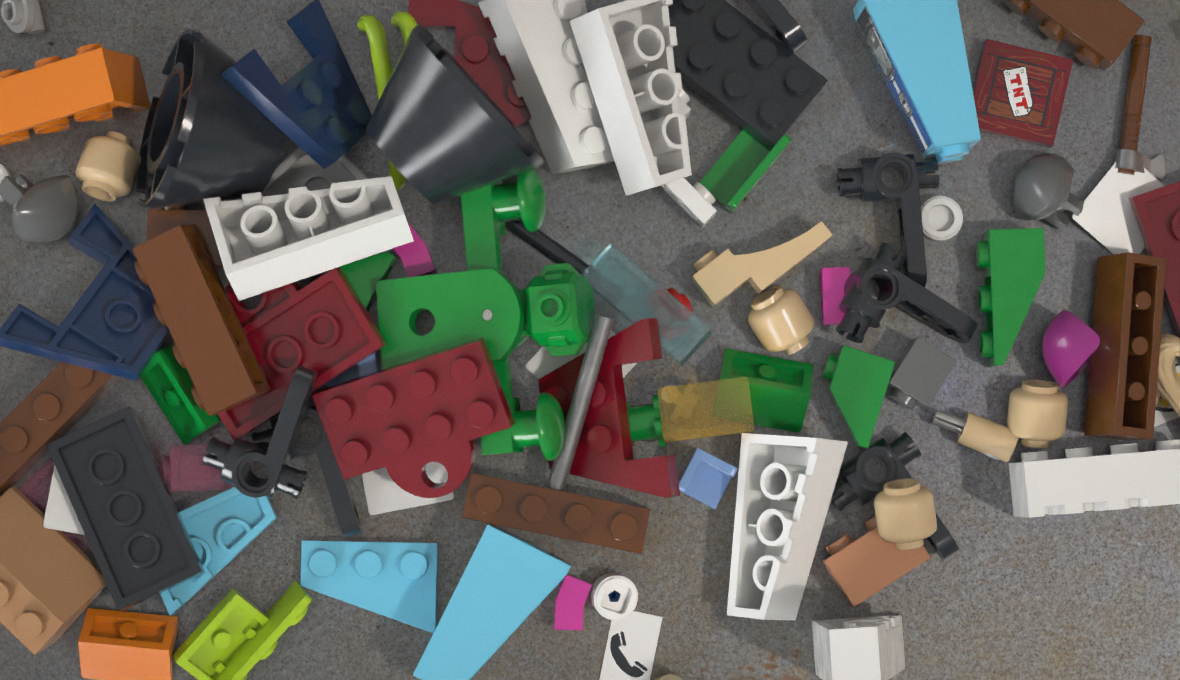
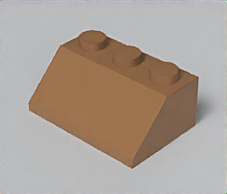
(42, 575)

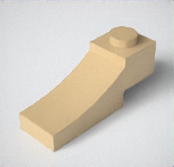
(726, 272)

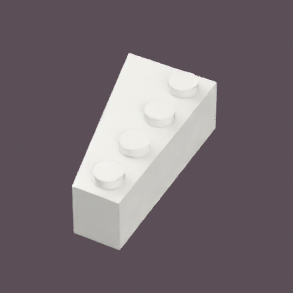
(551, 79)
(636, 89)
(304, 232)
(1095, 482)
(779, 521)
(858, 648)

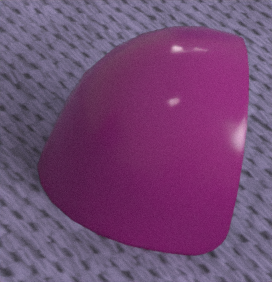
(1068, 347)

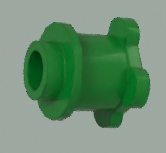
(645, 422)

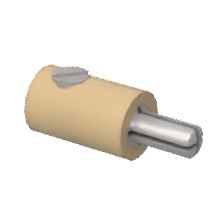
(979, 434)

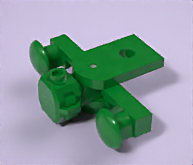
(485, 303)

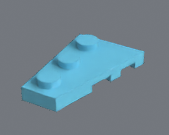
(219, 532)
(376, 576)

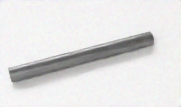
(581, 400)

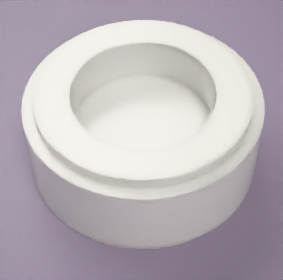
(941, 218)

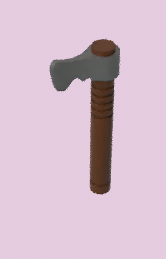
(1127, 157)

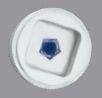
(614, 596)

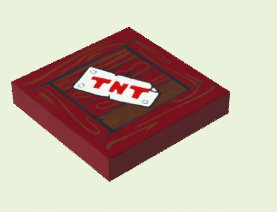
(1020, 92)

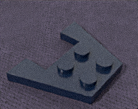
(317, 104)
(112, 321)

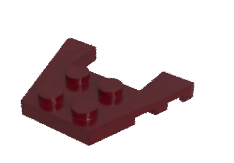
(475, 51)
(605, 439)

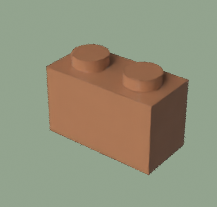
(868, 563)

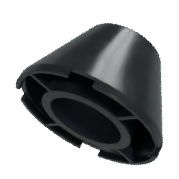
(444, 125)
(203, 132)

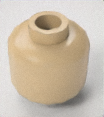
(108, 166)
(781, 320)
(1037, 413)
(905, 513)

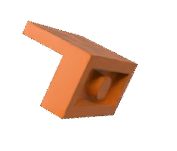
(127, 645)

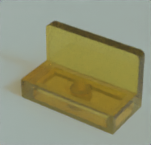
(706, 409)

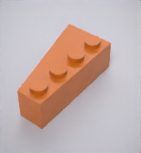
(69, 89)

